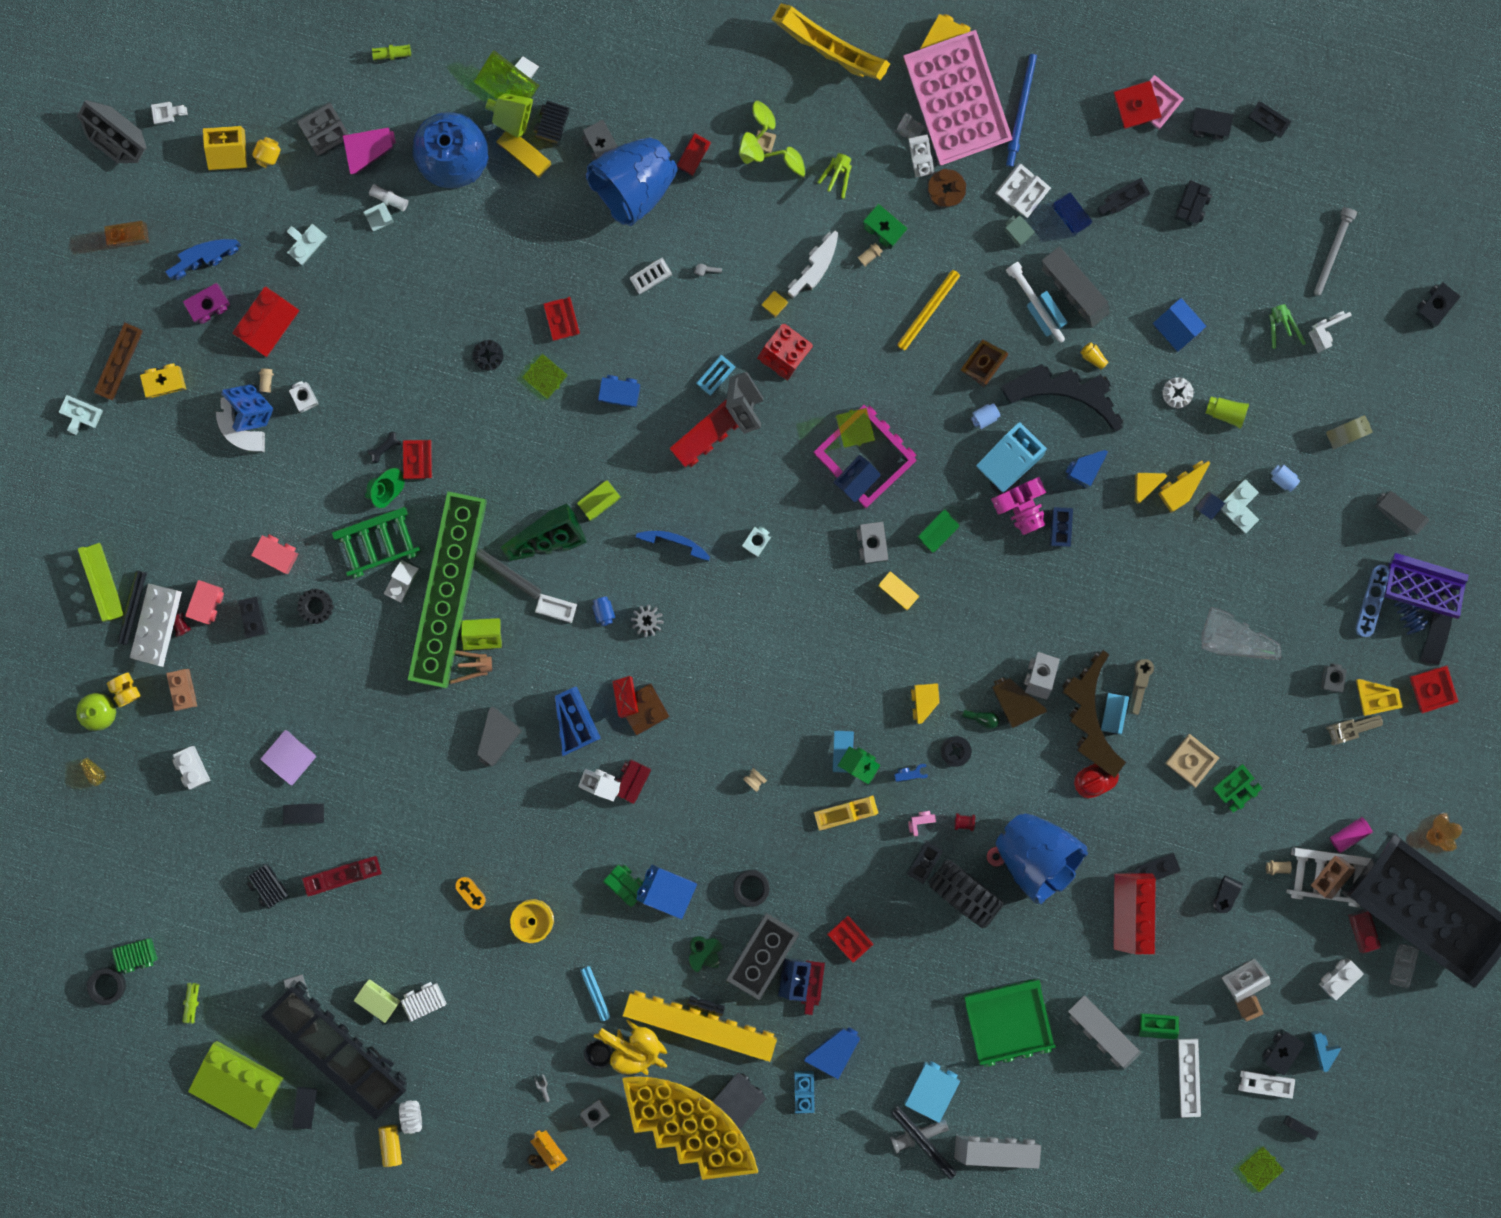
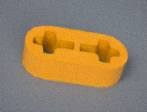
(466, 895)

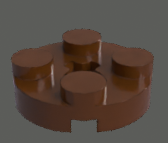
(947, 199)

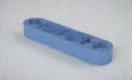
(1370, 600)

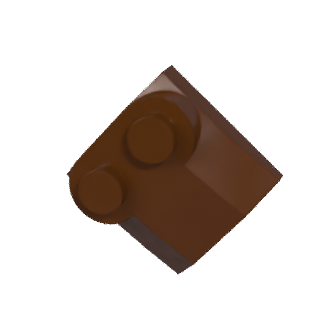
(650, 710)

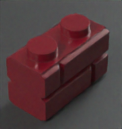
(632, 780)
(1364, 931)

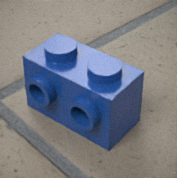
(619, 392)

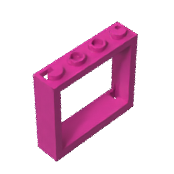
(894, 439)

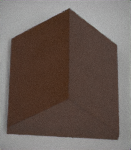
(984, 362)

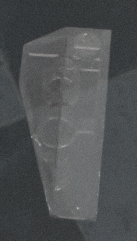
(1229, 637)

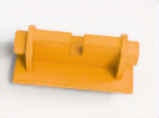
(548, 1149)

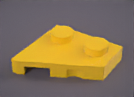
(1377, 697)

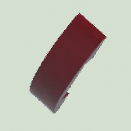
(341, 876)

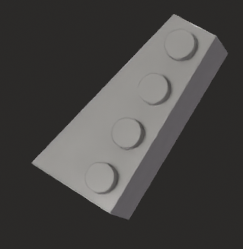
(1104, 1031)
(997, 1152)

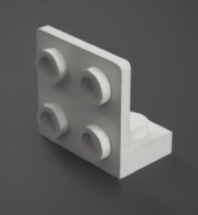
(1321, 338)

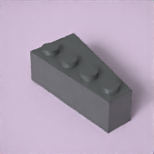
(1076, 286)

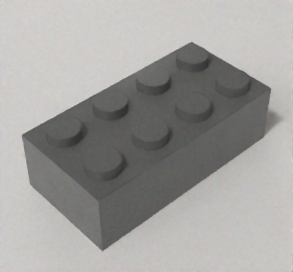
(762, 956)

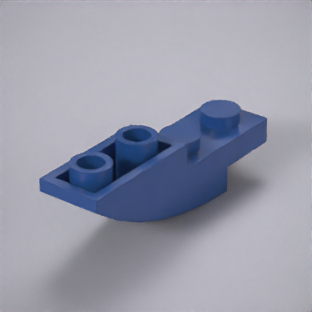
(210, 252)

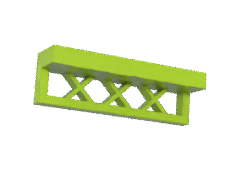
(101, 582)

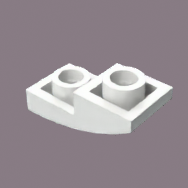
(921, 155)

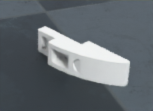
(821, 260)

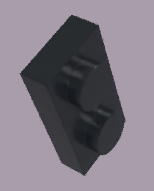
(1269, 119)

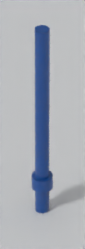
(1013, 146)

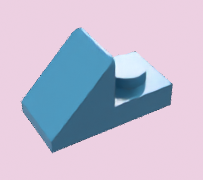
(1325, 1055)

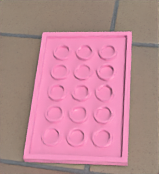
(957, 97)

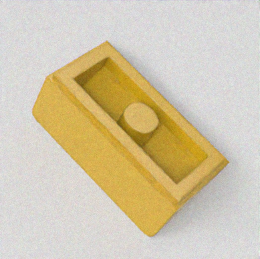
(898, 591)

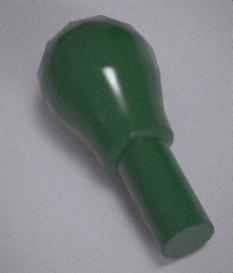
(988, 719)

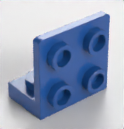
(251, 407)

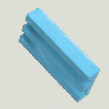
(728, 372)

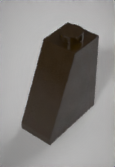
(1015, 703)

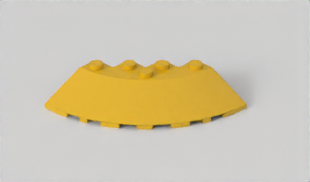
(690, 1124)

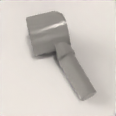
(701, 268)
(542, 1085)

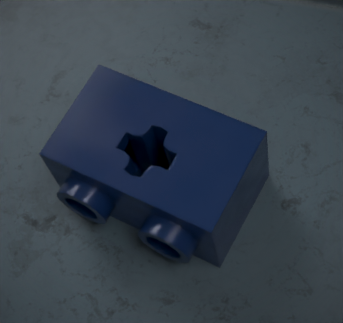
(1061, 527)
(794, 979)

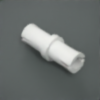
(388, 197)

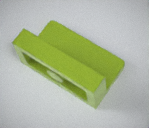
(599, 500)
(481, 634)

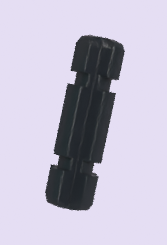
(706, 1006)

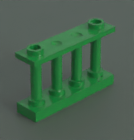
(380, 523)

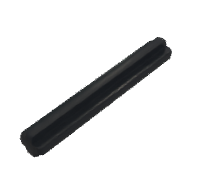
(131, 608)

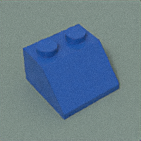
(1085, 468)

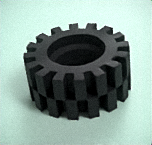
(304, 610)

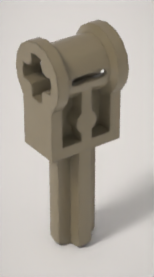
(1140, 683)
(1349, 729)

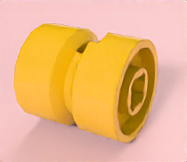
(125, 696)

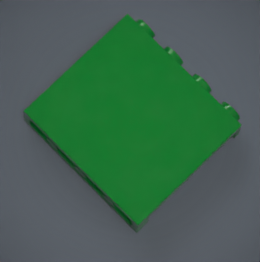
(1009, 1022)

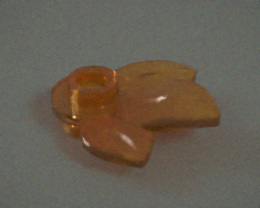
(1447, 833)

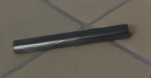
(923, 1142)

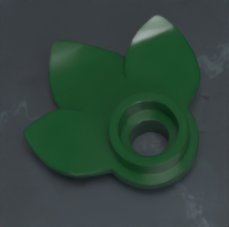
(706, 955)

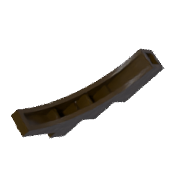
(1082, 692)

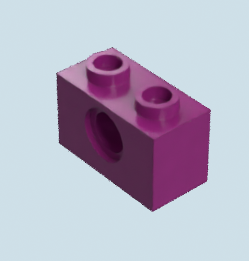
(195, 303)

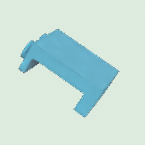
(932, 1091)

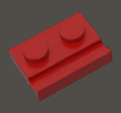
(561, 319)
(417, 459)
(850, 939)

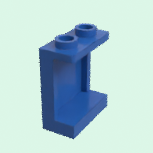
(666, 891)

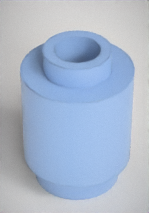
(985, 416)
(1284, 477)

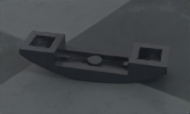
(1437, 633)

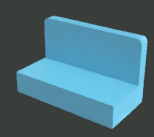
(1052, 310)
(1114, 713)

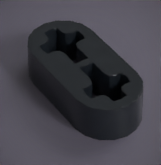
(1300, 1127)

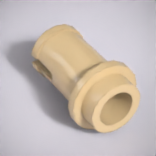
(870, 254)
(265, 380)
(1278, 867)

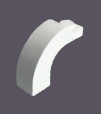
(244, 439)

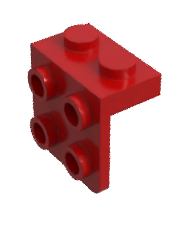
(785, 351)

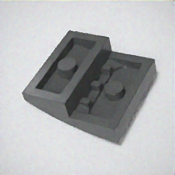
(323, 128)

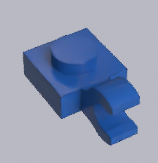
(905, 774)

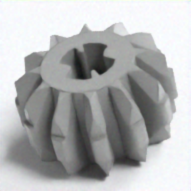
(640, 622)

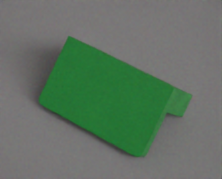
(938, 531)

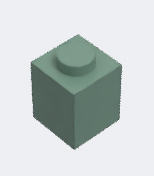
(1018, 230)

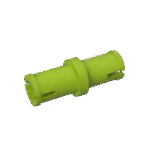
(391, 52)
(190, 1003)

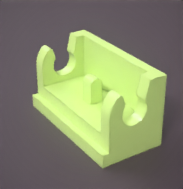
(377, 1000)

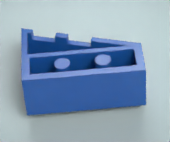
(574, 721)

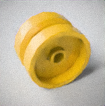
(543, 921)

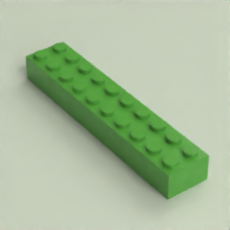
(447, 589)

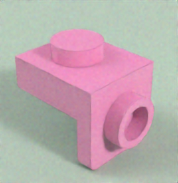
(923, 818)

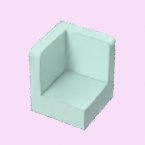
(378, 216)

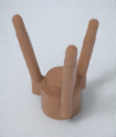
(483, 664)

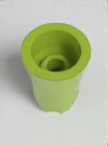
(1227, 411)

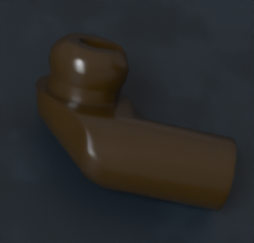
(536, 1161)

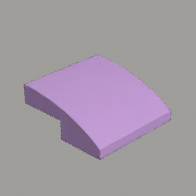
(288, 757)

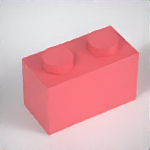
(275, 554)
(204, 602)

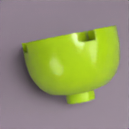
(96, 711)

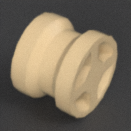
(755, 779)

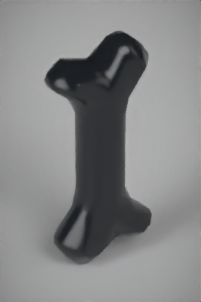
(375, 454)

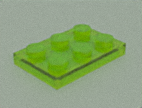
(502, 77)

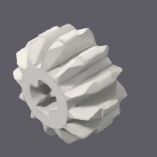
(410, 1117)

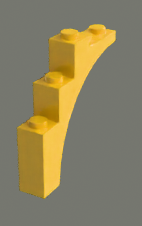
(828, 45)

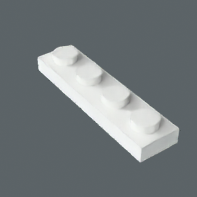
(1189, 1078)

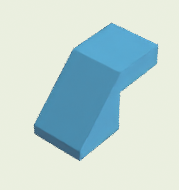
(842, 741)

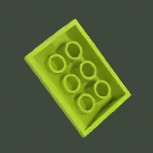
(235, 1084)

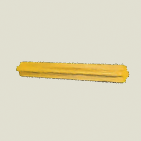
(928, 310)

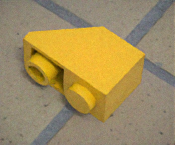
(926, 699)

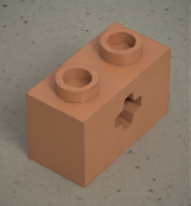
(181, 689)
(1333, 877)

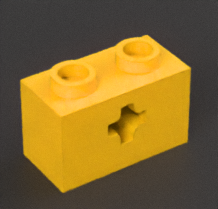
(173, 384)

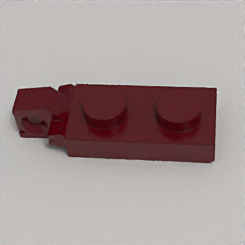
(814, 986)

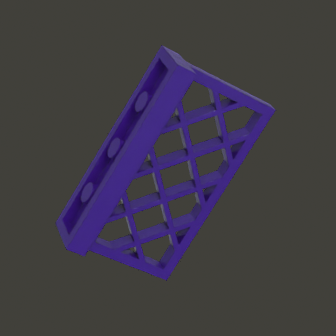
(1427, 573)

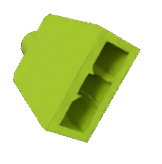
(511, 113)

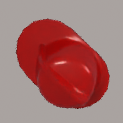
(1094, 781)

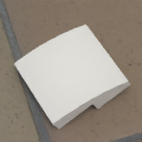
(1022, 190)

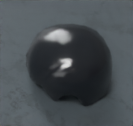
(598, 1054)

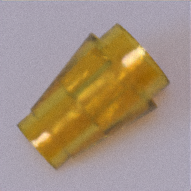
(93, 773)

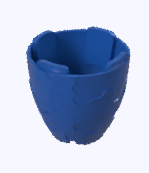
(460, 160)
(632, 178)
(1040, 855)

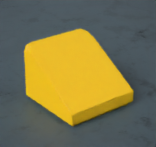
(774, 303)

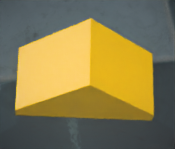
(1146, 483)

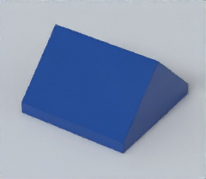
(1179, 324)

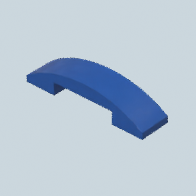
(650, 536)

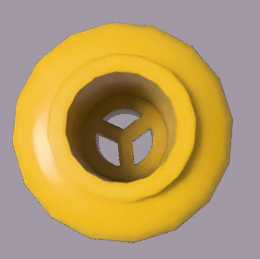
(266, 152)

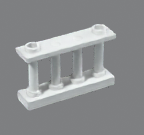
(1321, 859)

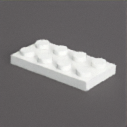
(155, 624)

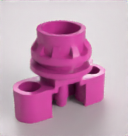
(1022, 503)

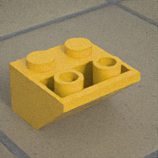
(225, 148)

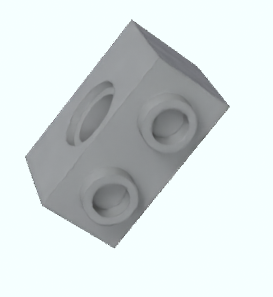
(876, 531)
(1045, 666)

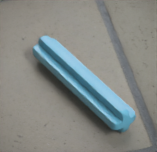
(595, 993)

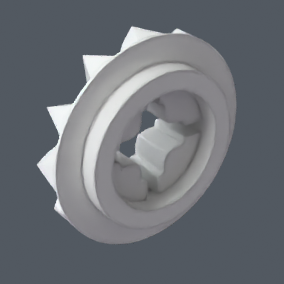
(1168, 392)

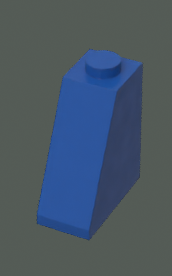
(834, 1052)

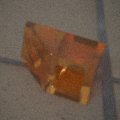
(126, 234)

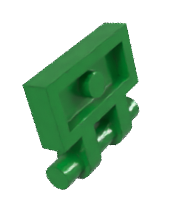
(1234, 783)

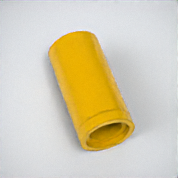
(390, 1145)

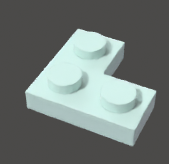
(1236, 508)

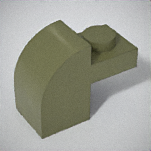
(1349, 432)

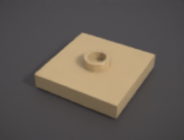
(1192, 760)

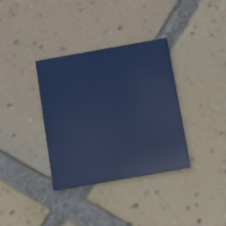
(1210, 505)

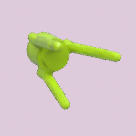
(841, 164)

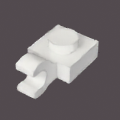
(165, 113)

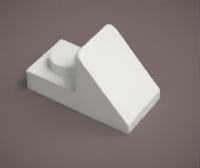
(401, 581)

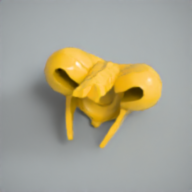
(636, 1055)

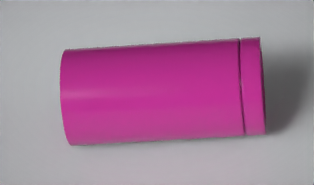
(1350, 835)

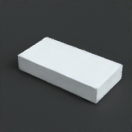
(556, 608)

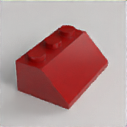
(266, 321)

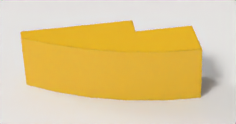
(524, 153)
(846, 812)

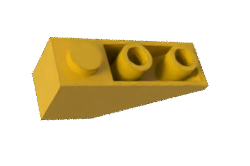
(1181, 491)

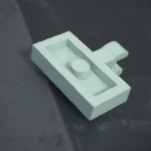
(306, 243)
(79, 413)

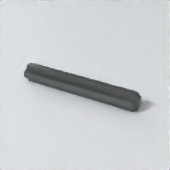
(507, 573)

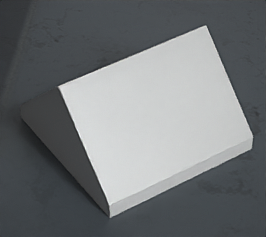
(1246, 980)

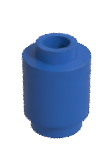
(603, 611)

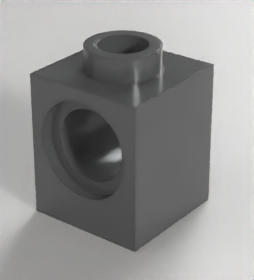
(1326, 682)
(599, 1106)

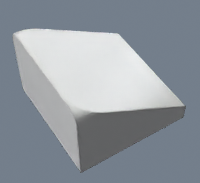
(527, 67)

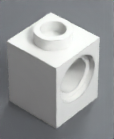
(307, 404)

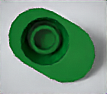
(385, 487)

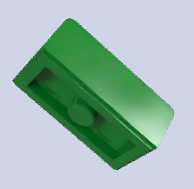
(1159, 1026)

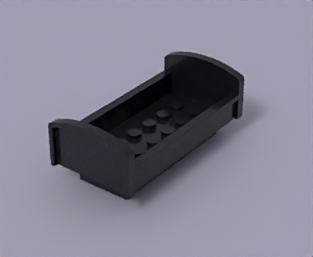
(1430, 910)

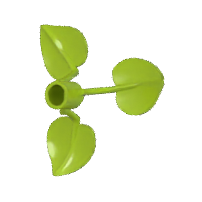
(752, 151)

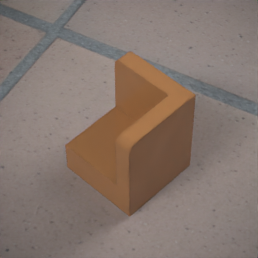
(1249, 1008)

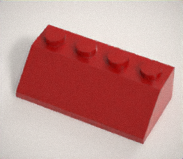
(704, 435)
(1134, 913)

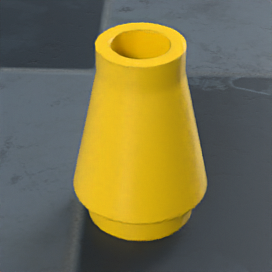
(1093, 355)

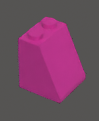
(367, 147)

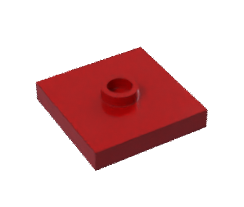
(1137, 105)
(1434, 689)

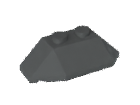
(111, 132)

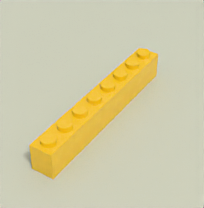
(699, 1026)

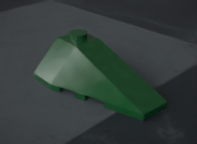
(551, 532)

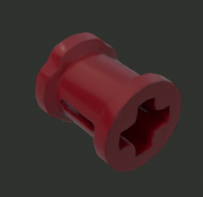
(180, 626)
(964, 822)

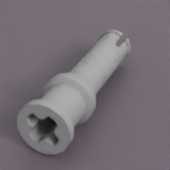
(904, 1141)

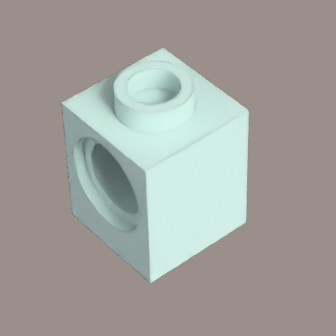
(756, 550)

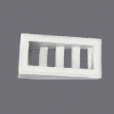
(667, 273)

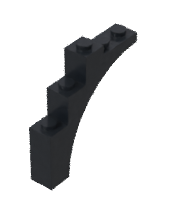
(1091, 393)

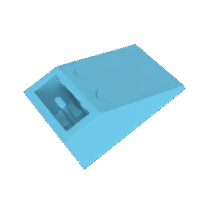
(1011, 457)

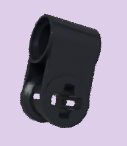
(1228, 890)

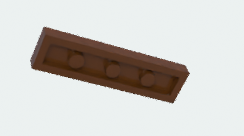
(118, 361)

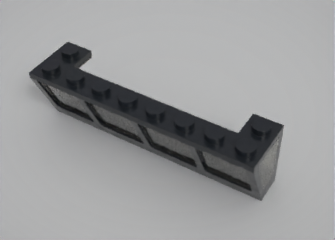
(334, 1050)

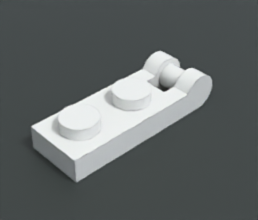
(1267, 1084)

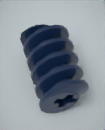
(1411, 616)

